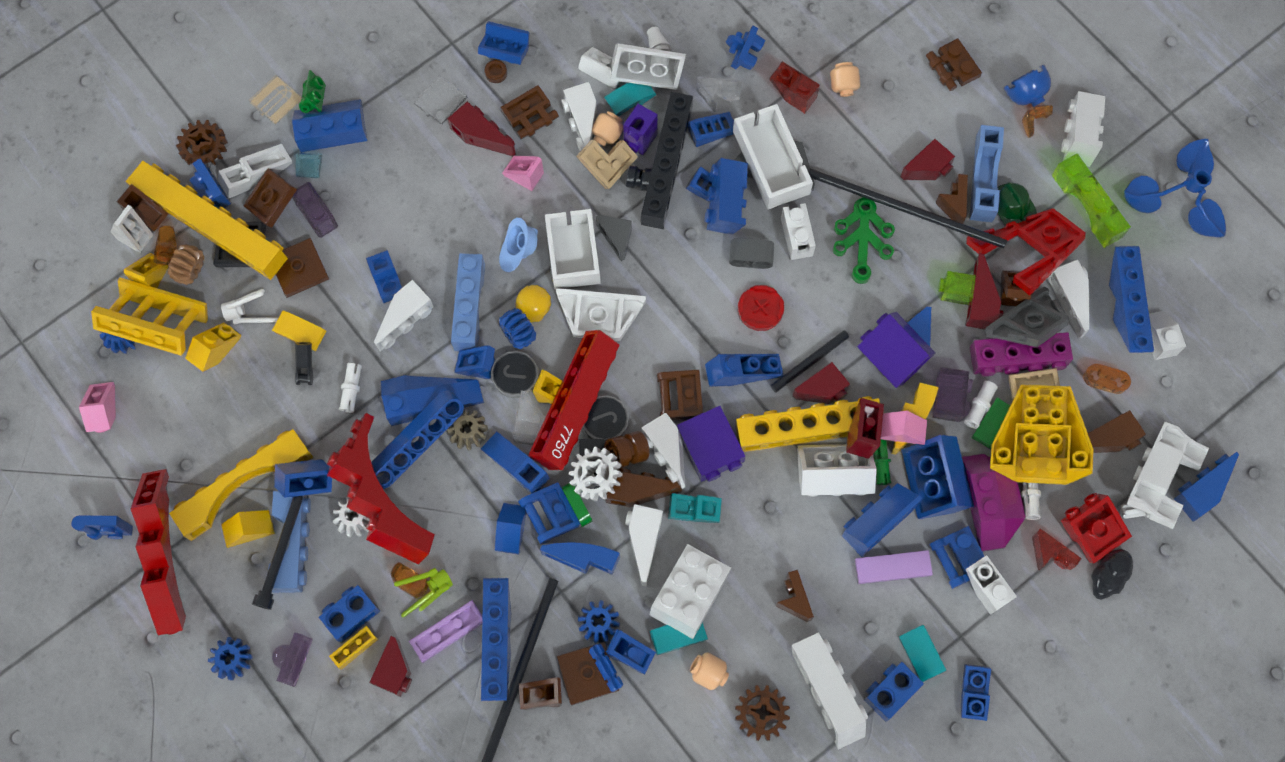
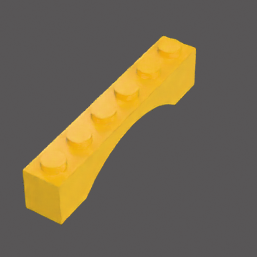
(198, 513)

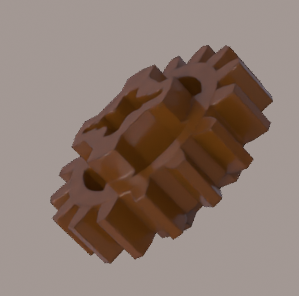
(201, 143)
(749, 710)

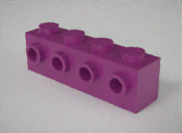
(999, 355)

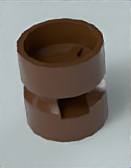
(629, 448)

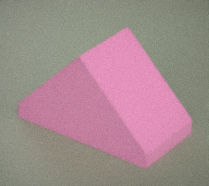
(525, 170)
(904, 427)

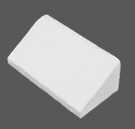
(598, 66)

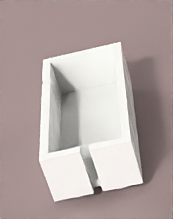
(772, 157)

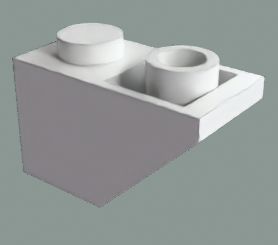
(989, 585)

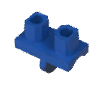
(743, 45)

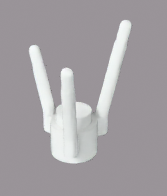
(235, 309)

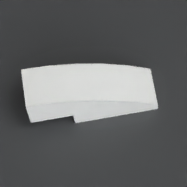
(251, 168)

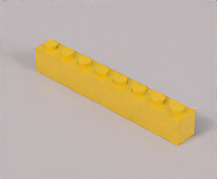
(208, 220)

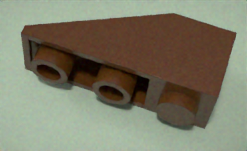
(640, 489)

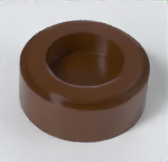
(495, 71)

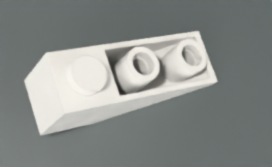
(583, 110)
(404, 310)
(668, 447)

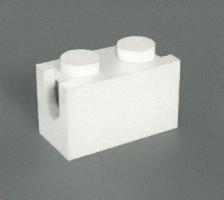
(798, 231)

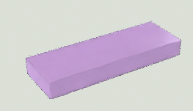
(893, 567)
(447, 631)

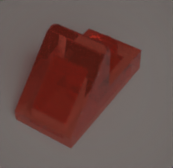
(1047, 547)

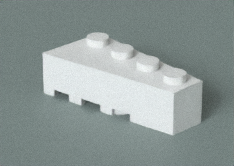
(830, 689)

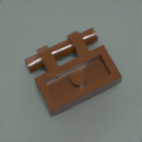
(958, 61)
(525, 107)

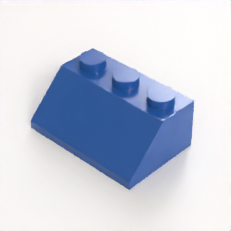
(332, 127)
(938, 476)
(880, 518)

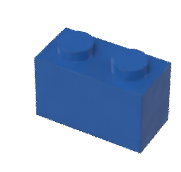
(302, 478)

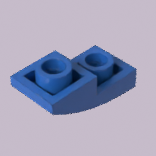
(975, 692)

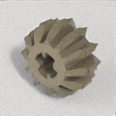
(477, 427)

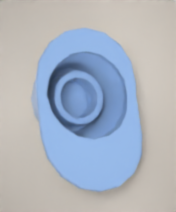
(518, 244)

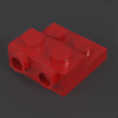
(1096, 526)

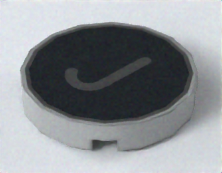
(514, 373)
(606, 418)

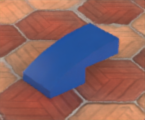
(384, 275)

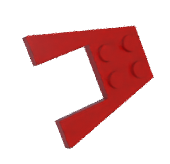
(1048, 234)

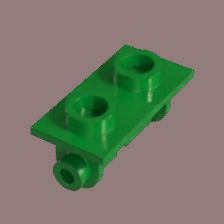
(312, 93)

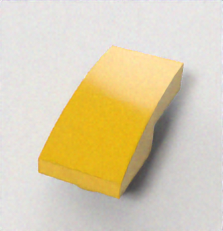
(298, 329)

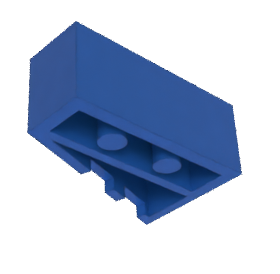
(726, 196)

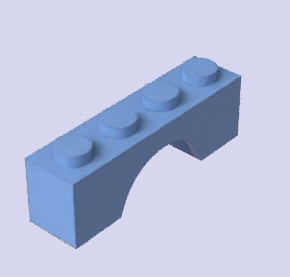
(985, 171)
(467, 300)
(291, 573)

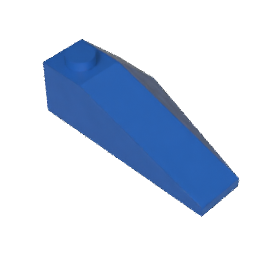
(409, 395)

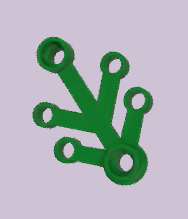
(864, 235)

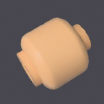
(845, 79)
(607, 128)
(709, 671)

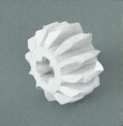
(346, 523)

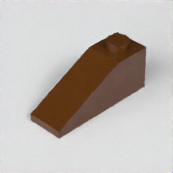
(1117, 434)

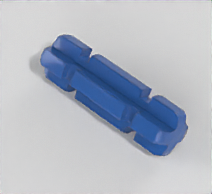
(606, 667)

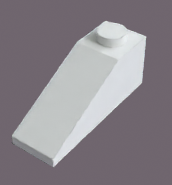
(131, 230)
(1072, 290)
(644, 531)

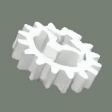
(606, 474)

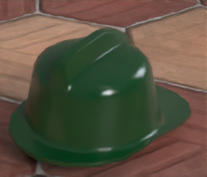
(1014, 203)

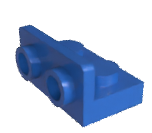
(207, 185)

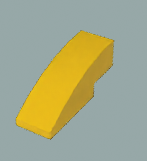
(921, 406)

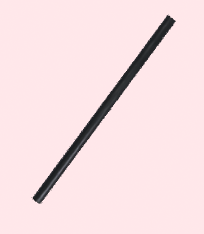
(907, 208)
(520, 670)

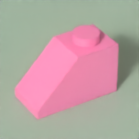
(98, 407)

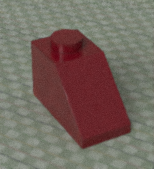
(929, 163)
(823, 386)
(865, 429)
(392, 669)

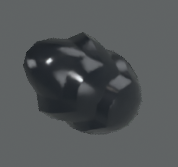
(1112, 573)

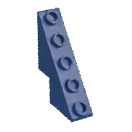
(1131, 304)
(495, 639)

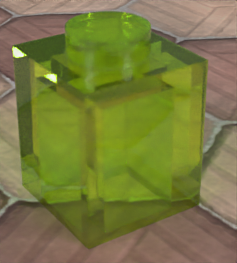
(957, 287)

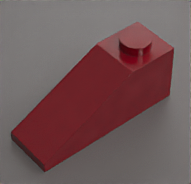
(986, 303)

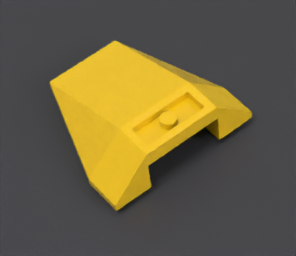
(1043, 438)

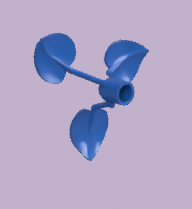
(1198, 161)

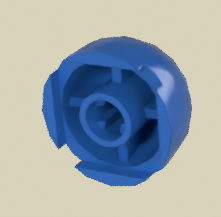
(1030, 87)

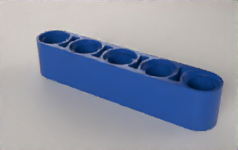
(427, 436)

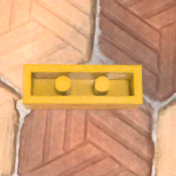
(353, 647)

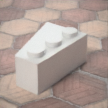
(1084, 127)

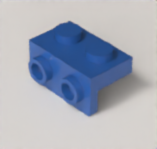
(504, 43)

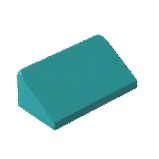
(922, 653)

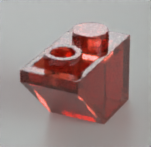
(795, 87)

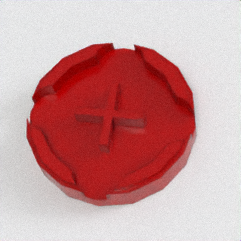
(760, 308)

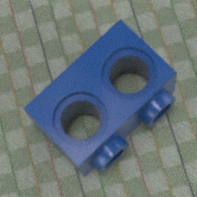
(352, 618)
(897, 695)

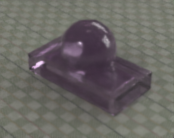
(291, 658)

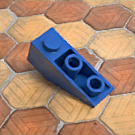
(742, 368)
(515, 463)
(1208, 490)

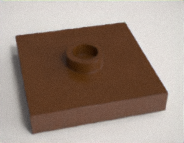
(270, 197)
(301, 269)
(582, 676)

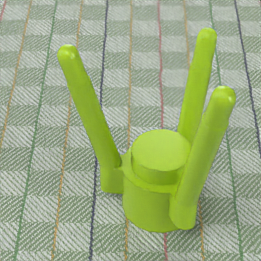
(438, 584)

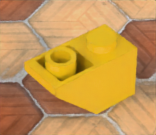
(212, 346)

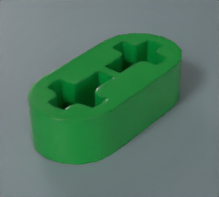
(577, 505)

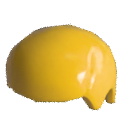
(533, 302)

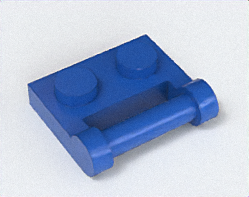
(556, 509)
(102, 525)
(965, 551)

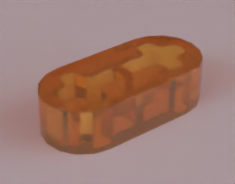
(1106, 375)

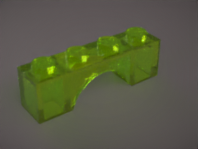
(1105, 218)

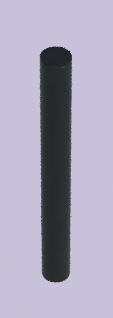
(809, 361)

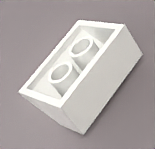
(647, 66)
(834, 472)

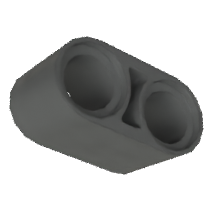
(751, 253)

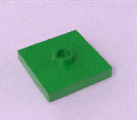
(991, 423)

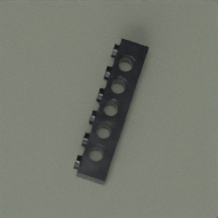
(667, 160)

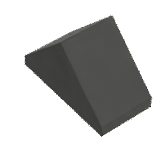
(616, 232)

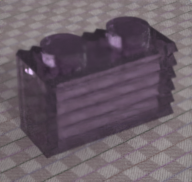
(314, 210)
(952, 394)

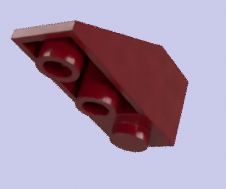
(476, 130)

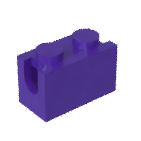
(640, 129)

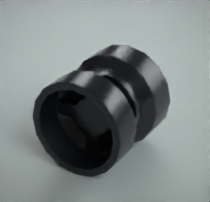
(634, 175)

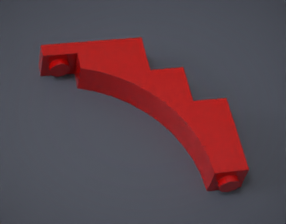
(153, 547)

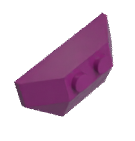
(996, 503)

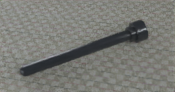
(264, 597)

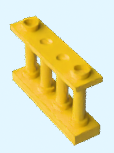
(146, 332)

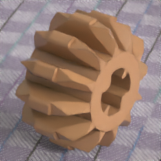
(186, 264)

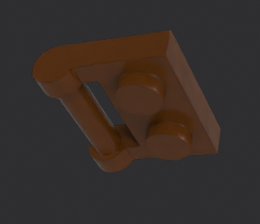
(688, 393)

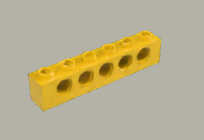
(799, 433)

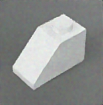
(1165, 335)

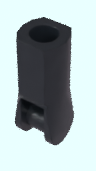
(303, 357)

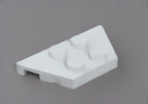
(599, 311)

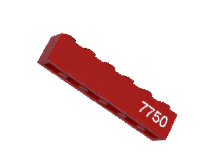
(574, 400)

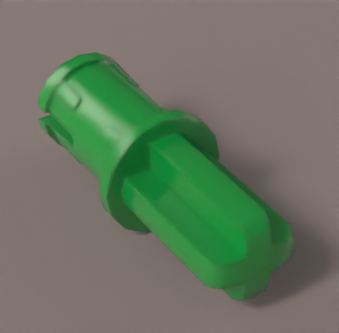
(882, 464)

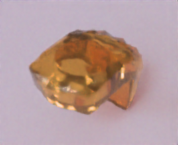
(1036, 112)
(165, 245)
(414, 589)

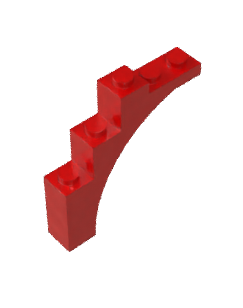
(387, 524)

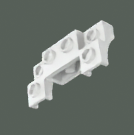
(1154, 479)

